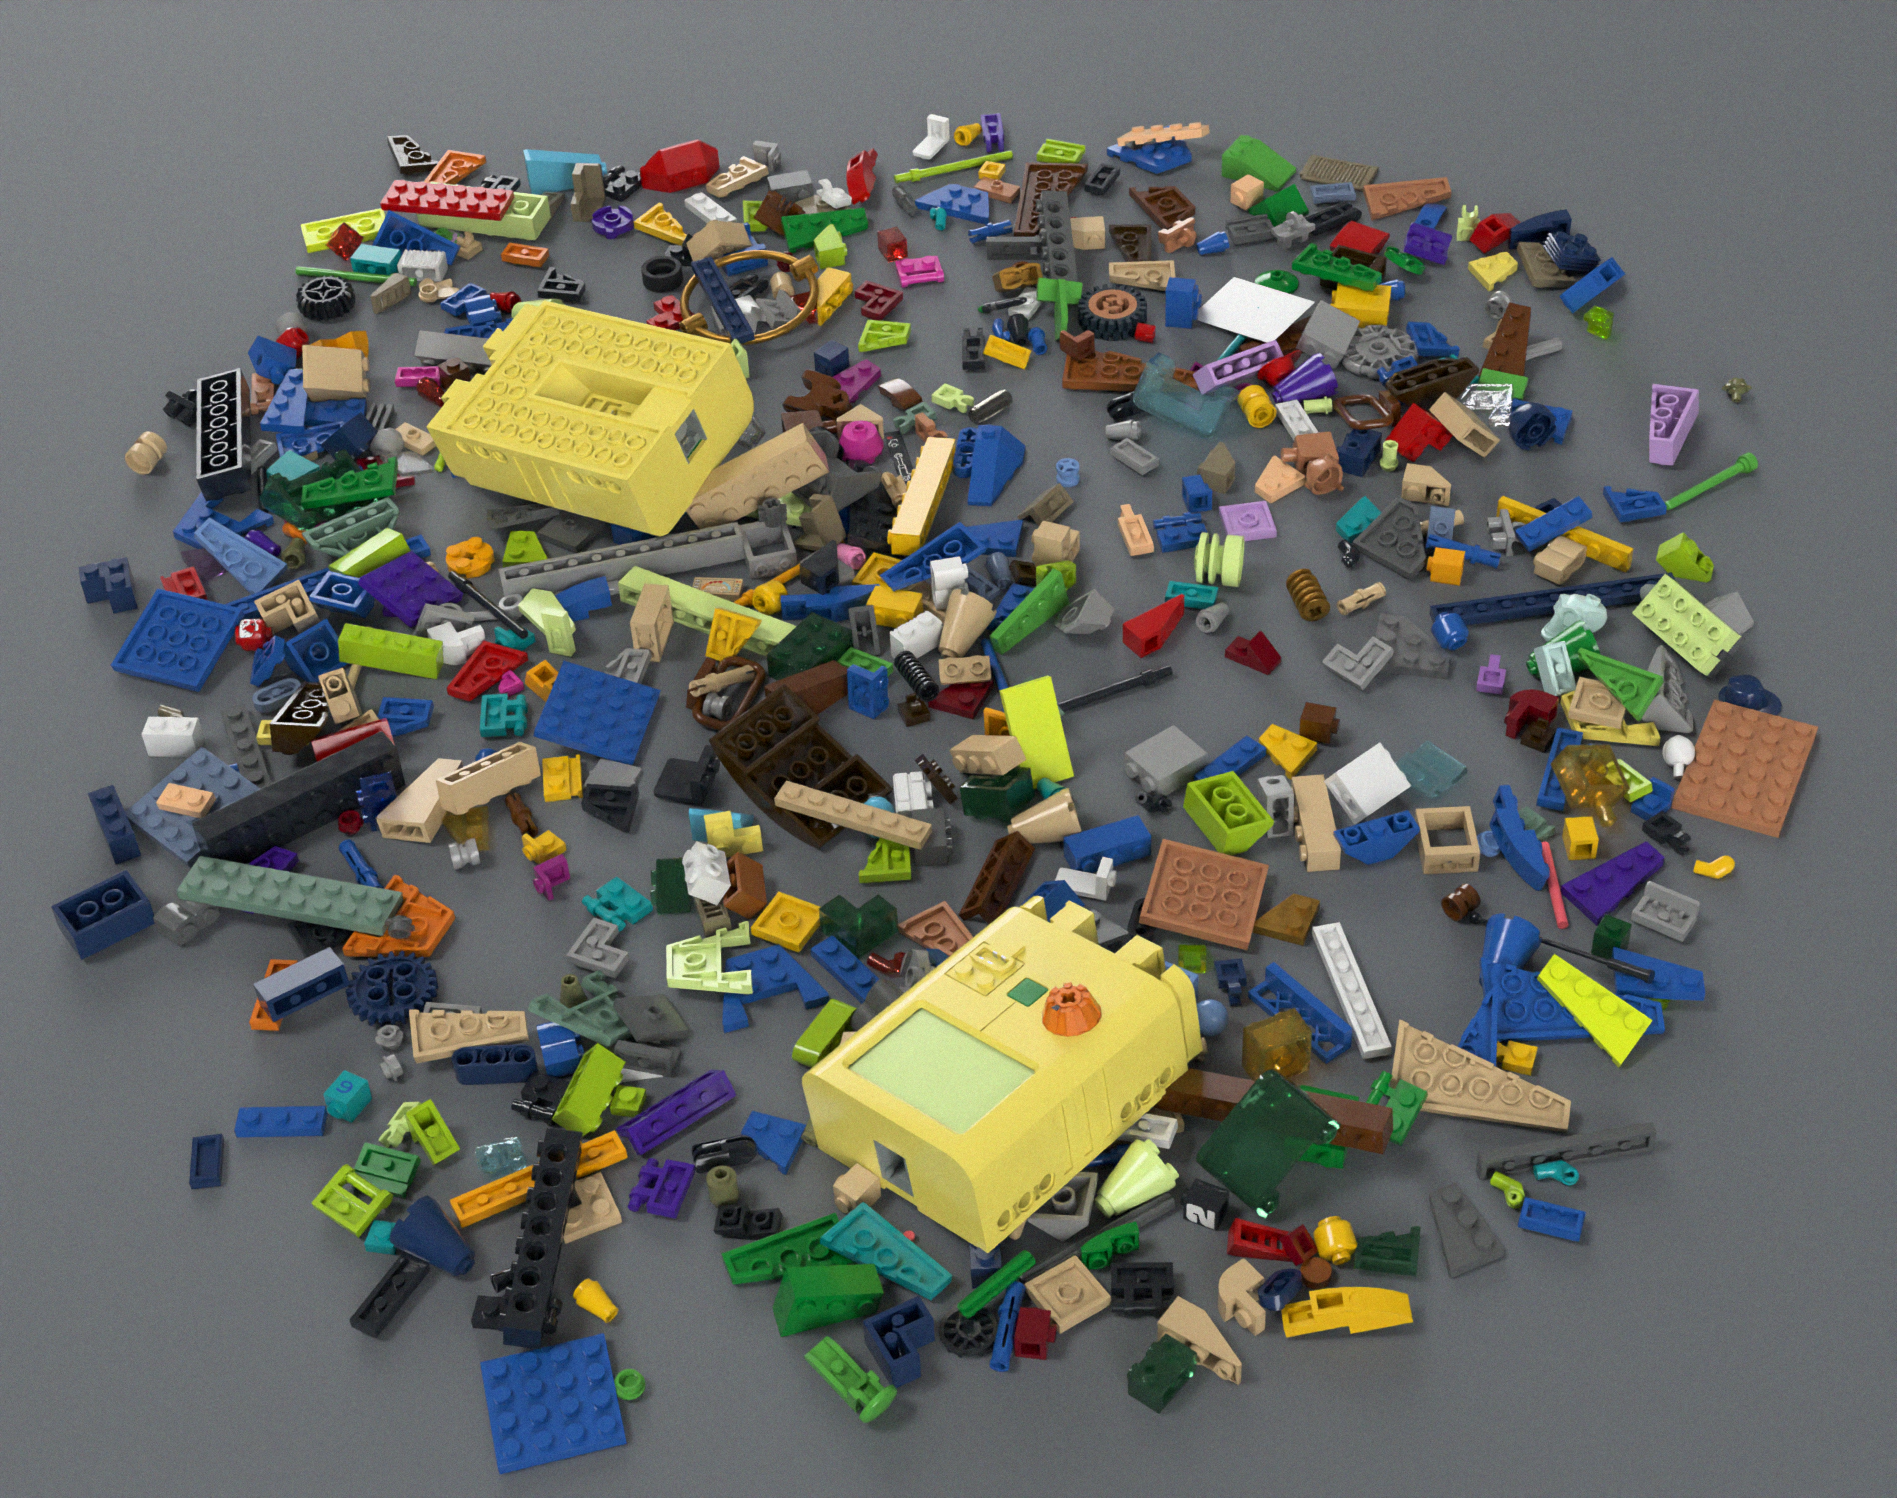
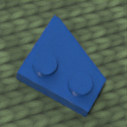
(1430, 341)
(405, 714)
(775, 1138)

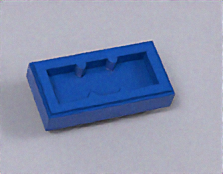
(455, 304)
(1551, 1219)

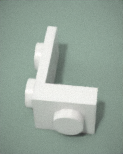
(937, 137)
(1090, 884)

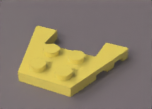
(1633, 734)

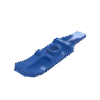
(1430, 215)

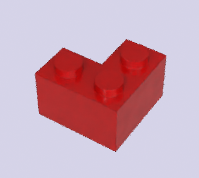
(1418, 430)

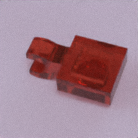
(801, 300)

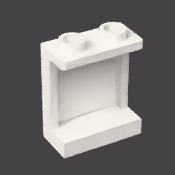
(1367, 783)

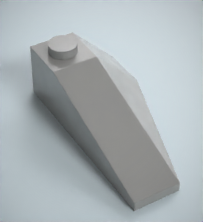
(1668, 705)

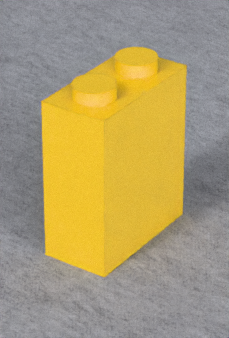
(1365, 306)

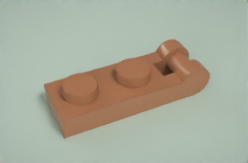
(261, 393)

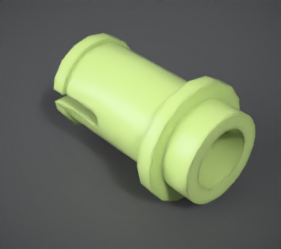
(1318, 406)
(1389, 459)

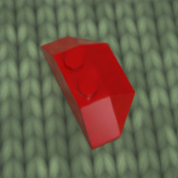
(680, 167)

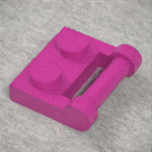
(919, 270)

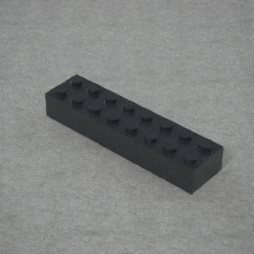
(223, 435)
(296, 802)

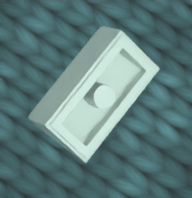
(1555, 668)

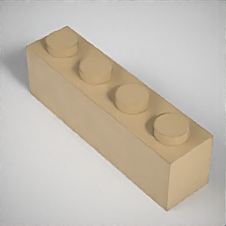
(488, 778)
(1315, 824)

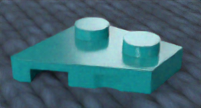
(1357, 519)

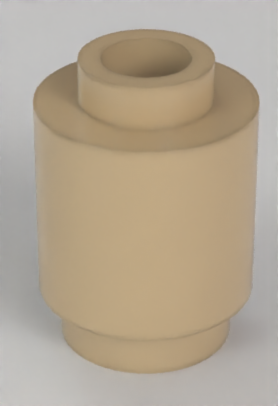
(781, 281)

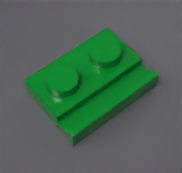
(387, 1168)

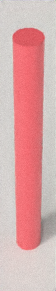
(1554, 888)

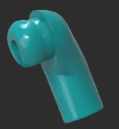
(1557, 1170)

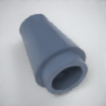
(998, 567)

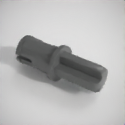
(904, 200)

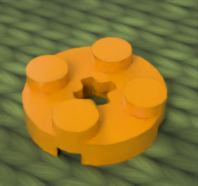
(459, 557)

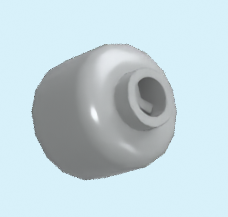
(290, 320)
(387, 442)

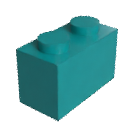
(375, 260)

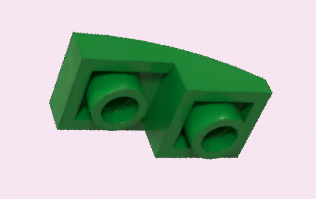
(1118, 1240)

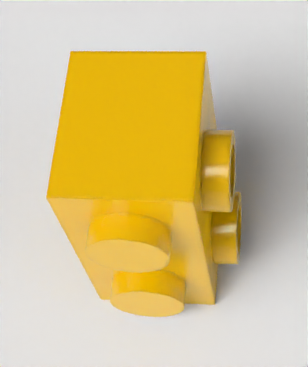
(895, 607)

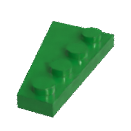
(804, 228)
(1328, 267)
(790, 1248)

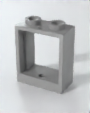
(758, 535)

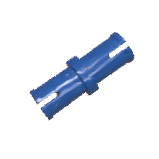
(990, 231)

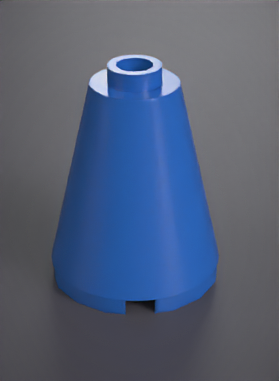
(1510, 941)

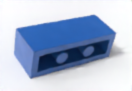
(1119, 840)

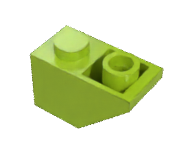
(829, 248)
(1684, 559)

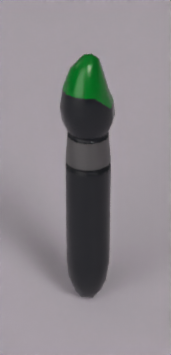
(1002, 304)

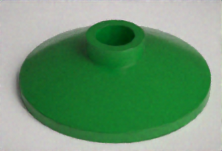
(1278, 280)

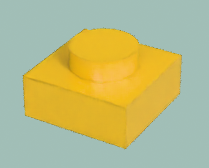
(992, 170)

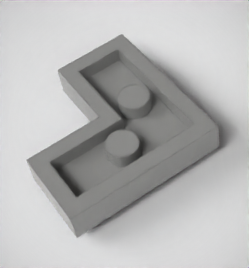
(1358, 668)
(594, 949)

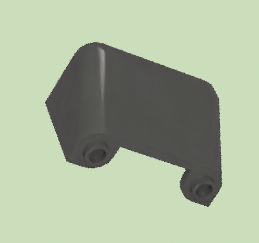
(841, 481)

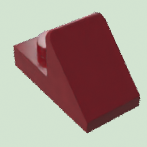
(1254, 653)

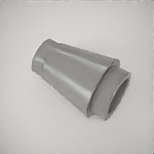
(1122, 430)
(1210, 618)

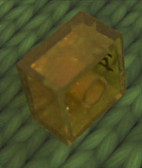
(1277, 1044)

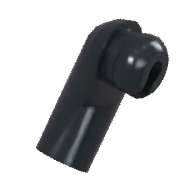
(1351, 553)
(1154, 802)

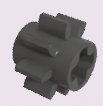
(772, 512)

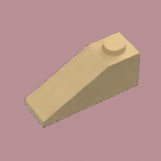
(1088, 232)

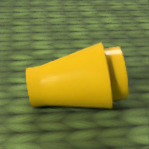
(966, 134)
(594, 1299)

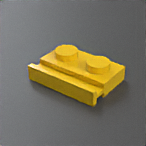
(562, 778)

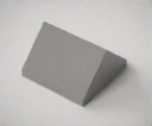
(1732, 611)
(1067, 1209)

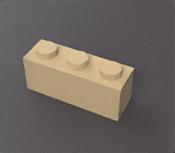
(987, 754)

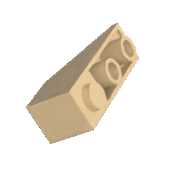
(1198, 1332)

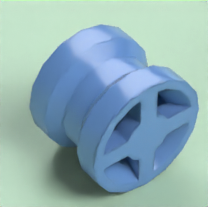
(1067, 472)

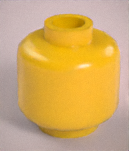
(768, 597)
(1335, 1240)

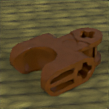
(823, 396)

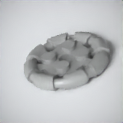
(1372, 350)

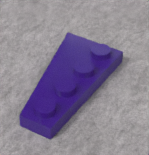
(1607, 884)

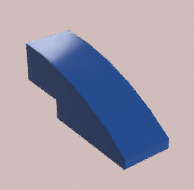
(585, 597)

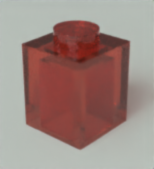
(892, 244)

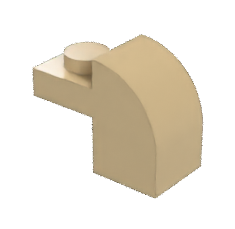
(1239, 1295)

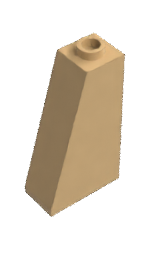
(417, 810)

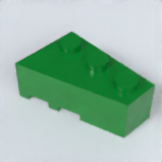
(825, 1296)

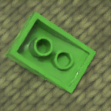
(1258, 160)

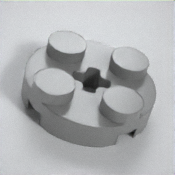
(914, 967)

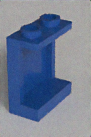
(746, 265)

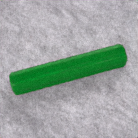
(996, 1284)

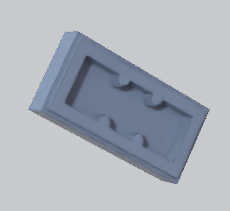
(1332, 193)
(1440, 523)

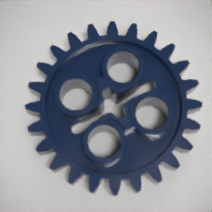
(371, 988)

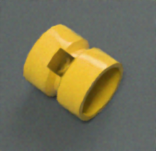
(1256, 406)

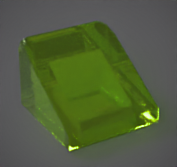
(1192, 958)

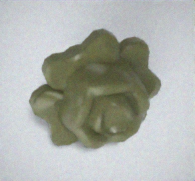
(1736, 388)

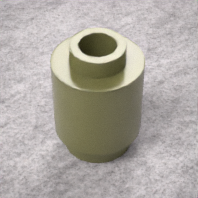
(722, 1186)

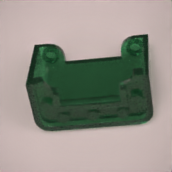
(284, 496)
(1265, 1140)

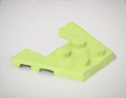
(698, 962)

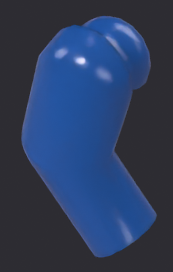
(997, 329)

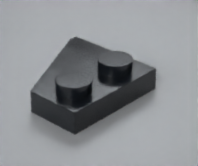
(561, 287)
(611, 804)

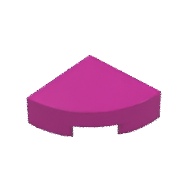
(510, 684)

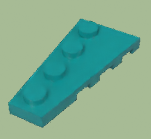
(873, 1240)

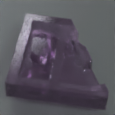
(204, 564)

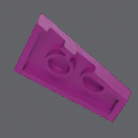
(858, 378)

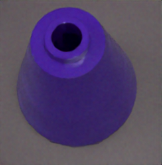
(1307, 382)

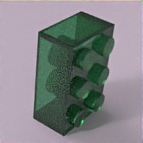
(808, 646)

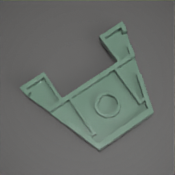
(592, 1018)

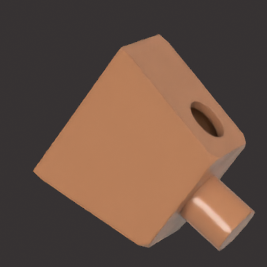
(1308, 448)

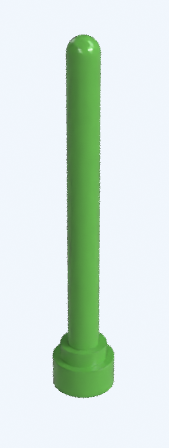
(1745, 464)

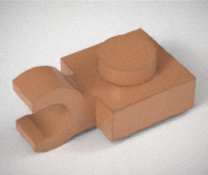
(926, 428)

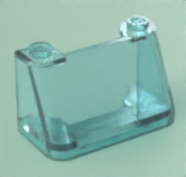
(1181, 403)

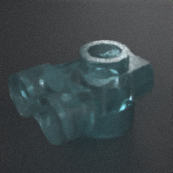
(501, 1154)

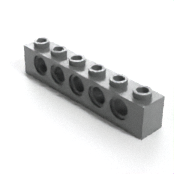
(1056, 236)

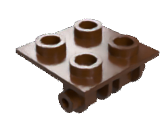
(772, 210)

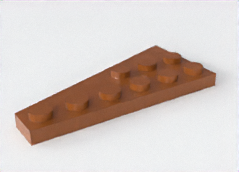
(1112, 372)

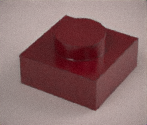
(1299, 1245)

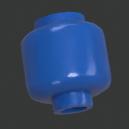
(1449, 630)

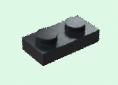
(1102, 179)

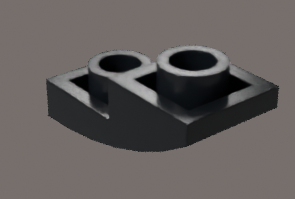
(747, 1224)

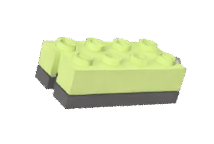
(1687, 625)

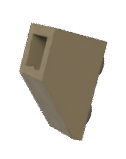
(1218, 469)

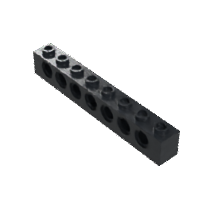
(541, 1239)

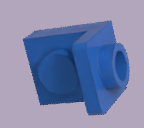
(1654, 802)

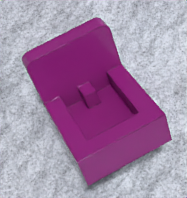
(550, 874)

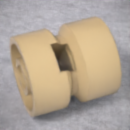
(145, 453)

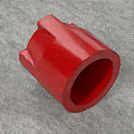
(1145, 332)

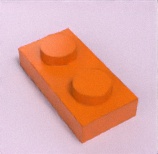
(525, 255)

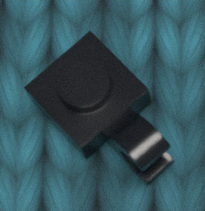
(1664, 829)

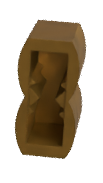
(1017, 277)

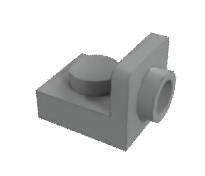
(767, 153)

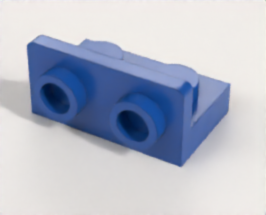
(867, 690)

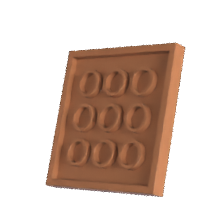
(1204, 894)

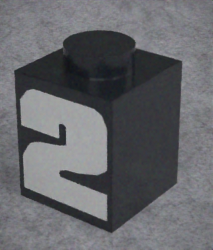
(1205, 1204)

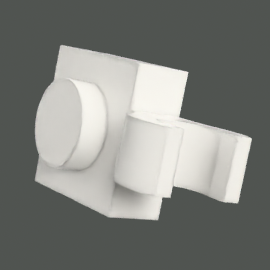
(833, 196)

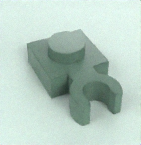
(908, 421)

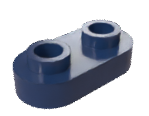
(1280, 1289)

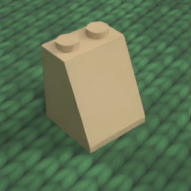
(334, 373)

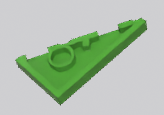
(1627, 683)

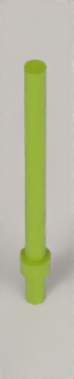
(916, 174)

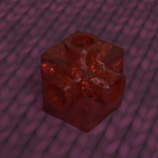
(344, 241)

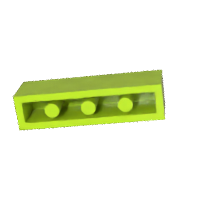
(390, 651)

